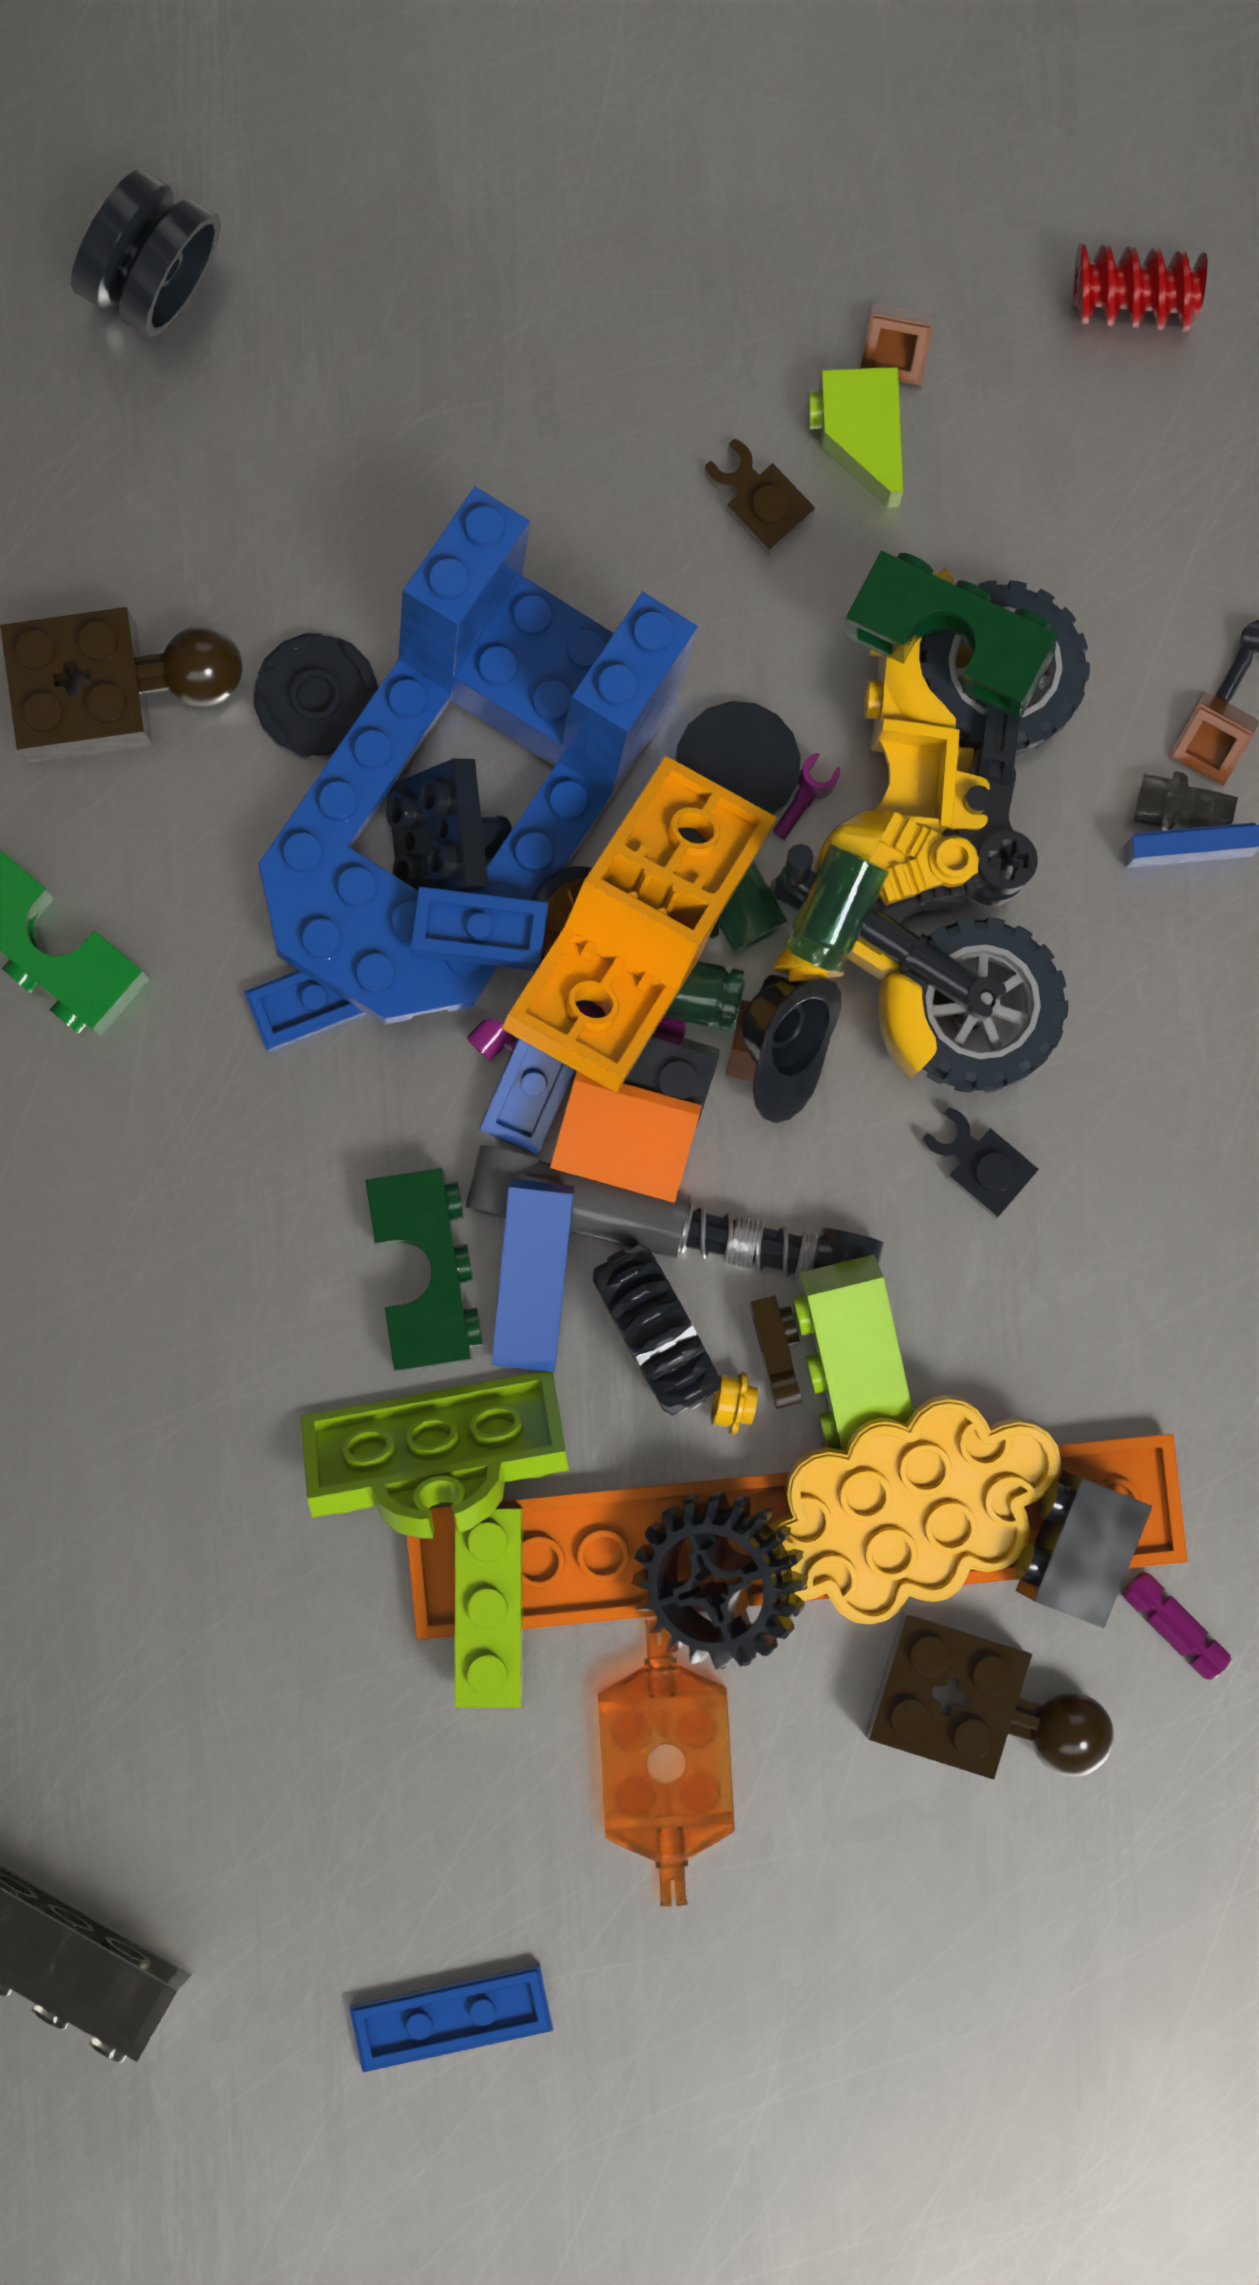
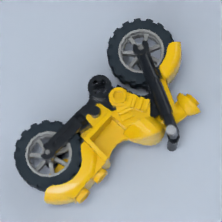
(936, 837)

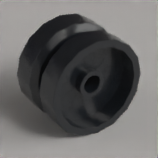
(145, 253)

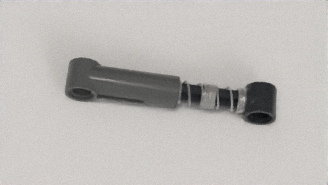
(661, 1225)

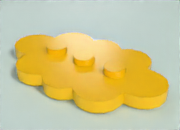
(915, 1506)

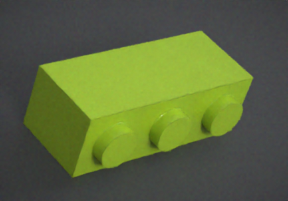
(854, 1347)
(489, 1612)

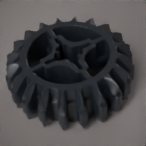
(656, 1329)
(730, 1631)

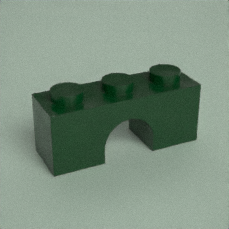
(907, 602)
(420, 1213)

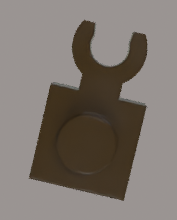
(764, 503)
(775, 1333)

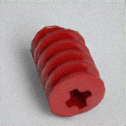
(1139, 287)

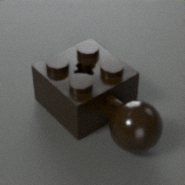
(112, 711)
(1067, 1732)

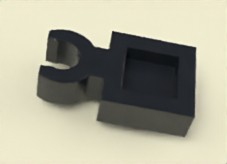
(987, 1168)

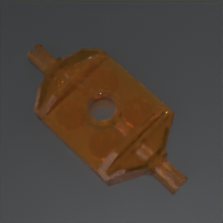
(675, 1817)

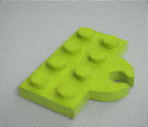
(433, 1451)

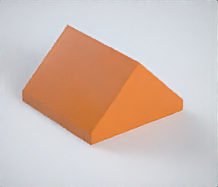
(626, 1137)

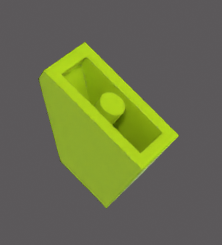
(862, 427)

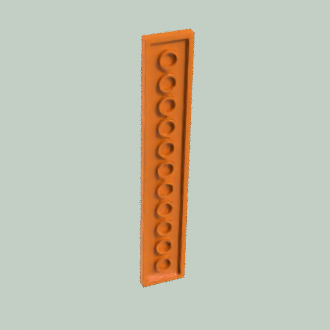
(586, 1543)

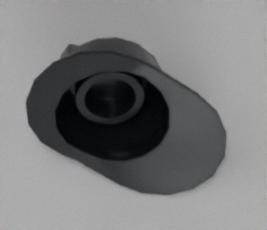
(788, 1040)

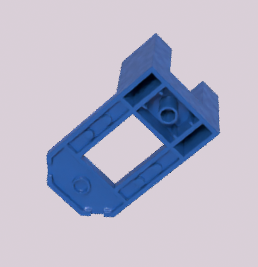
(525, 668)

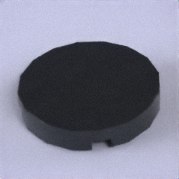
(312, 694)
(743, 752)

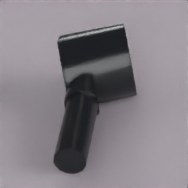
(1247, 648)

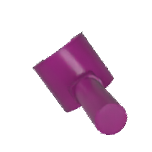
(807, 793)
(491, 1039)

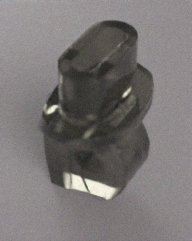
(1172, 801)

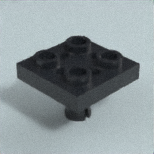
(440, 828)

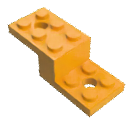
(639, 923)

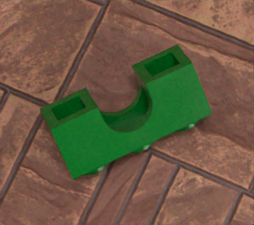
(88, 983)

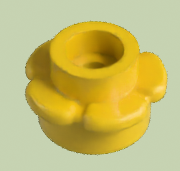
(734, 1402)

